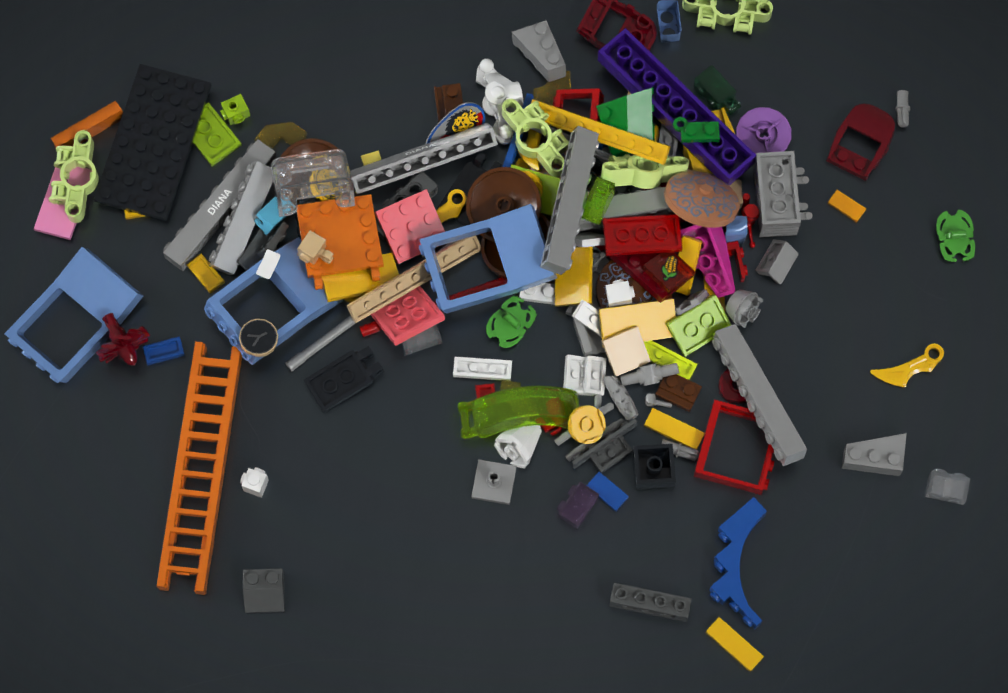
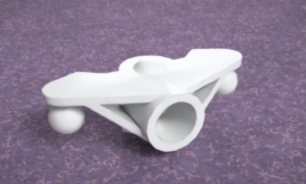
(496, 92)

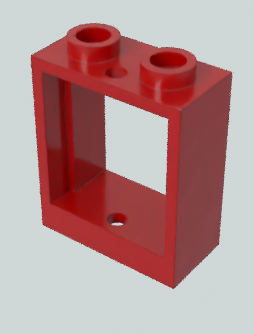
(594, 94)

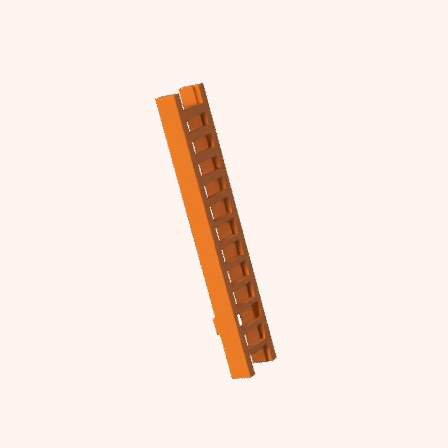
(181, 469)

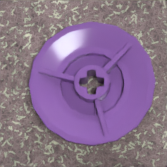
(760, 121)

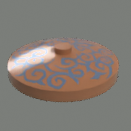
(701, 199)

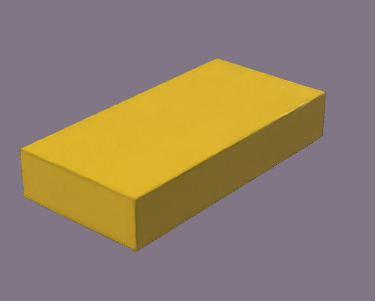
(205, 274)

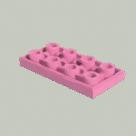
(52, 217)

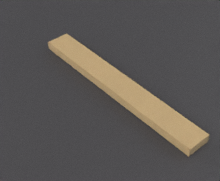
(411, 279)

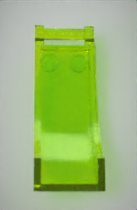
(517, 408)

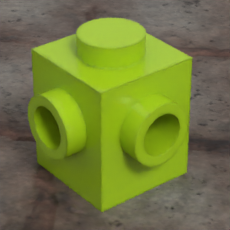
(234, 110)

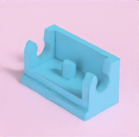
(269, 216)

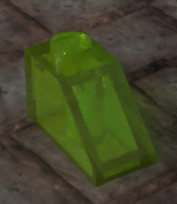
(598, 200)

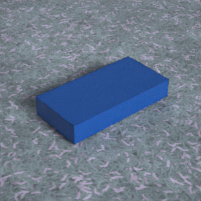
(163, 350)
(608, 491)

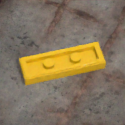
(690, 255)
(674, 429)
(734, 644)

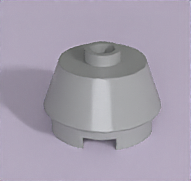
(743, 307)

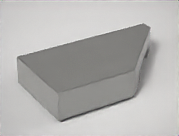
(692, 301)

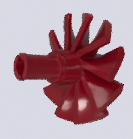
(122, 343)

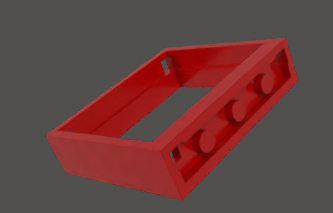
(741, 412)

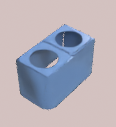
(669, 6)
(737, 230)

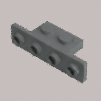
(260, 243)
(609, 450)

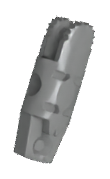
(621, 397)

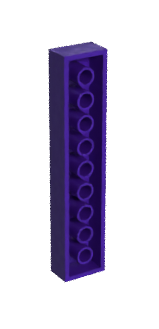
(640, 70)

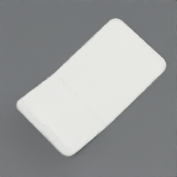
(268, 264)

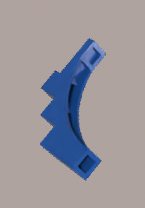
(729, 586)

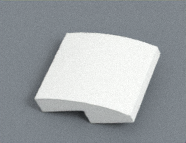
(585, 374)

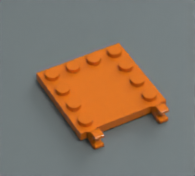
(348, 233)

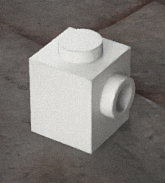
(619, 293)
(254, 481)

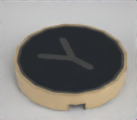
(258, 337)

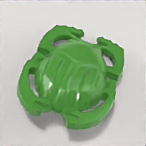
(955, 235)
(510, 322)

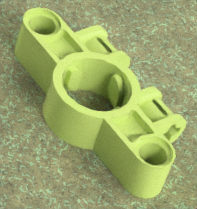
(742, 20)
(535, 117)
(67, 159)
(641, 171)

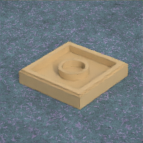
(626, 351)

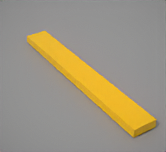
(608, 134)

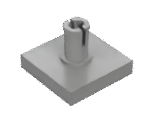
(494, 482)

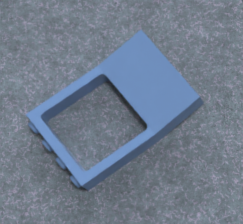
(519, 247)
(291, 280)
(96, 290)

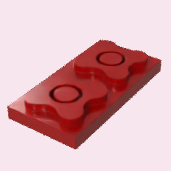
(642, 235)

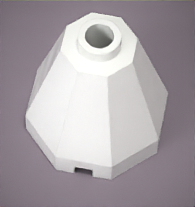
(518, 444)

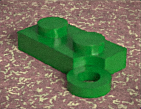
(697, 131)

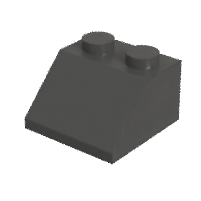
(264, 590)

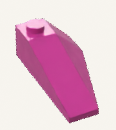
(713, 258)

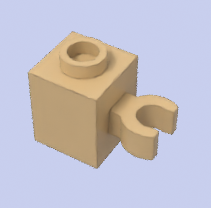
(314, 247)

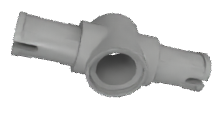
(649, 374)

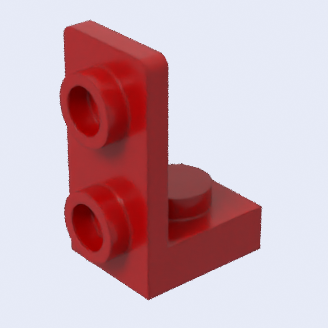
(734, 249)

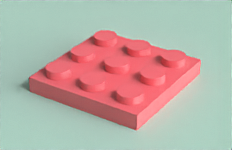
(407, 223)
(408, 316)

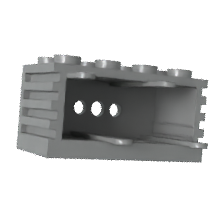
(778, 194)

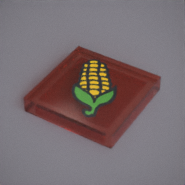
(668, 271)

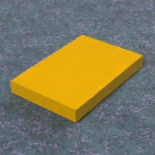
(577, 281)

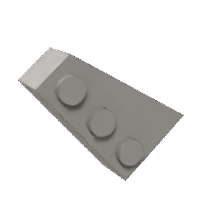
(541, 49)
(876, 455)

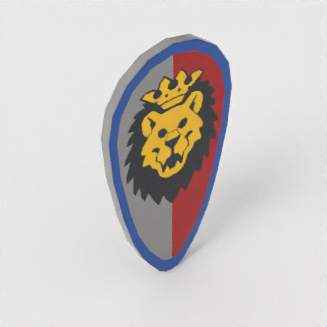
(459, 119)

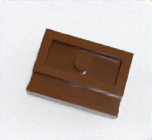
(447, 99)
(678, 391)

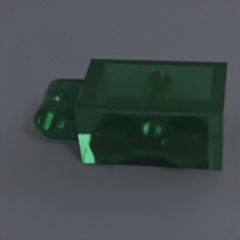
(716, 90)

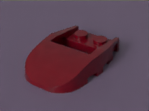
(637, 24)
(871, 123)

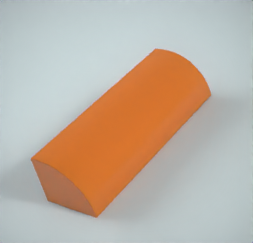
(93, 124)

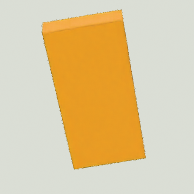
(846, 206)

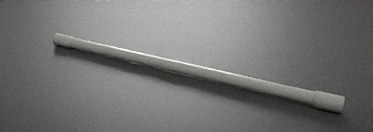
(301, 357)

